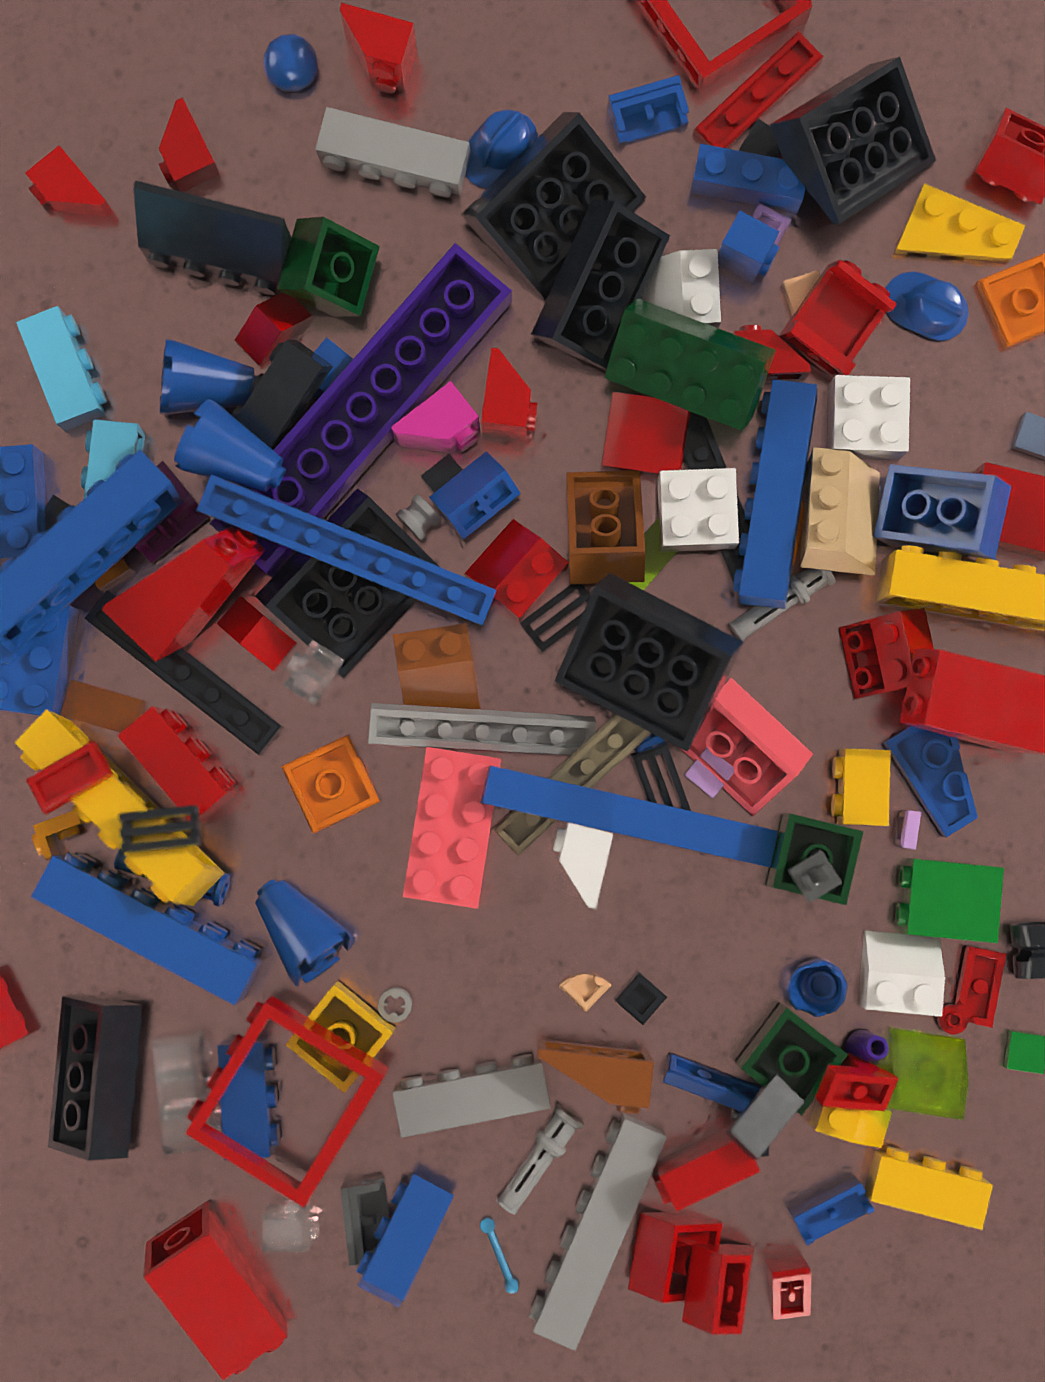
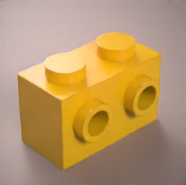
(862, 787)

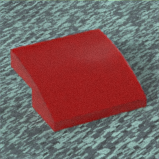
(645, 434)

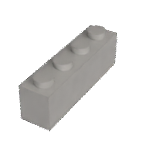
(393, 152)
(471, 1096)

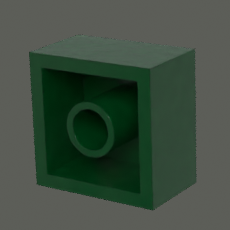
(328, 267)
(803, 837)
(791, 1051)

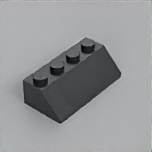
(599, 280)
(95, 1077)

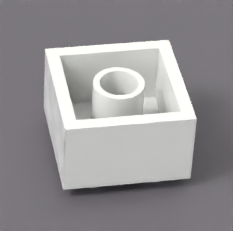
(869, 416)
(698, 509)

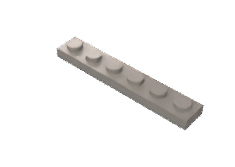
(478, 729)

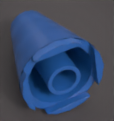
(198, 375)
(227, 450)
(300, 931)

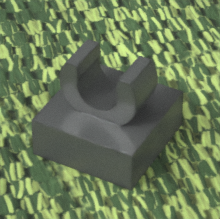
(814, 876)

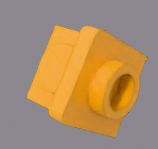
(62, 826)

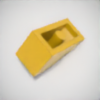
(851, 1125)

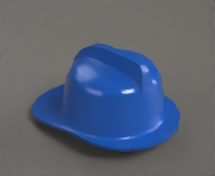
(498, 145)
(927, 305)

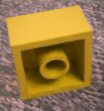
(352, 1021)

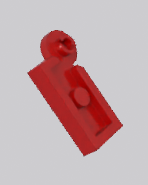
(976, 991)

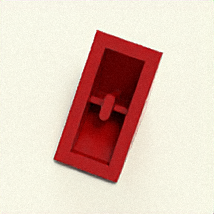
(270, 324)
(256, 633)
(789, 1286)

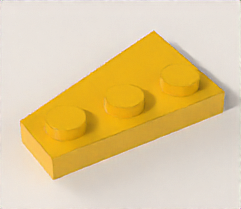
(958, 228)

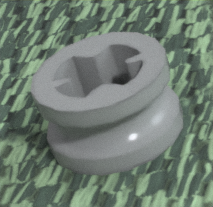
(395, 992)

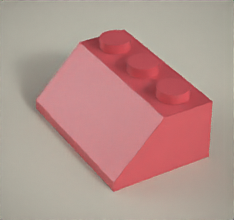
(753, 743)

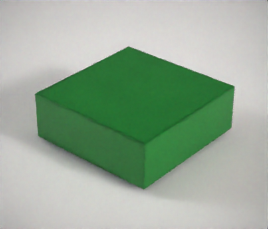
(1025, 1052)

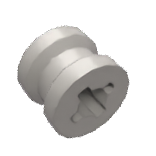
(418, 517)

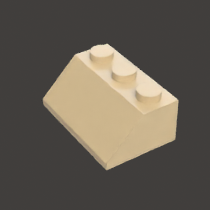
(839, 513)

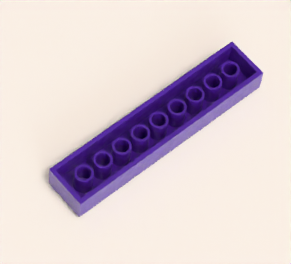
(382, 386)

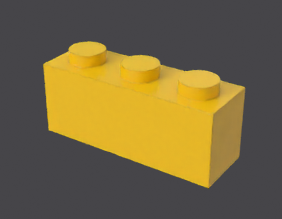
(928, 1187)

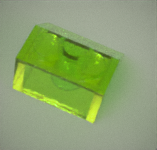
(929, 1073)

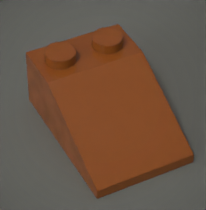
(605, 526)
(437, 668)
(612, 1074)

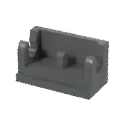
(363, 1209)

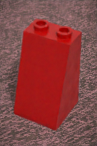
(184, 594)
(976, 701)
(213, 1291)

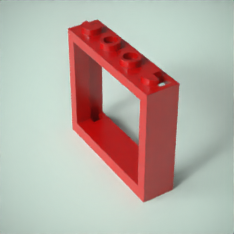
(693, 59)
(319, 1037)

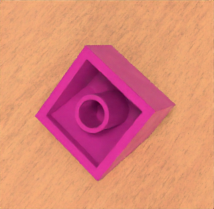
(439, 423)

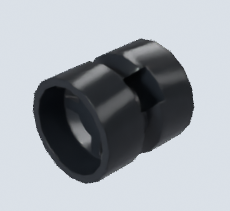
(1030, 942)

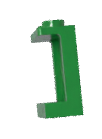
(950, 900)

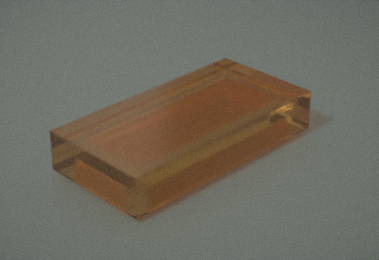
(101, 706)

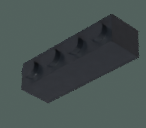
(282, 392)

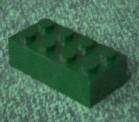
(689, 364)

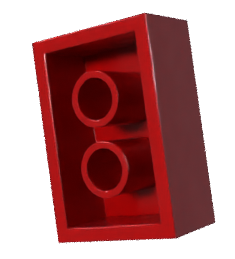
(178, 762)

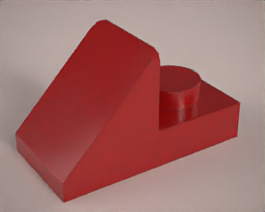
(856, 1085)

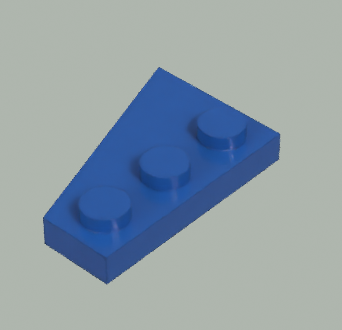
(936, 775)

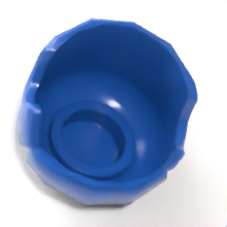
(290, 63)
(817, 987)

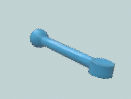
(487, 1226)

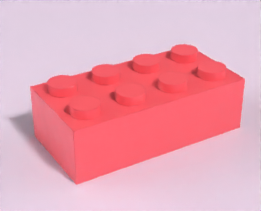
(450, 829)

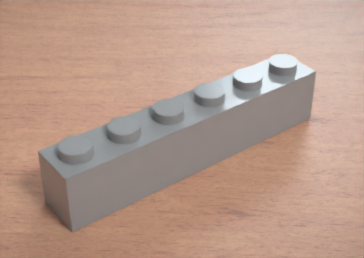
(598, 1232)

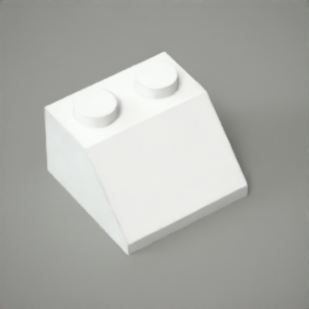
(687, 285)
(584, 858)
(901, 973)

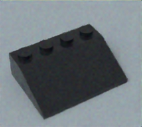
(856, 139)
(543, 198)
(210, 237)
(336, 605)
(647, 661)

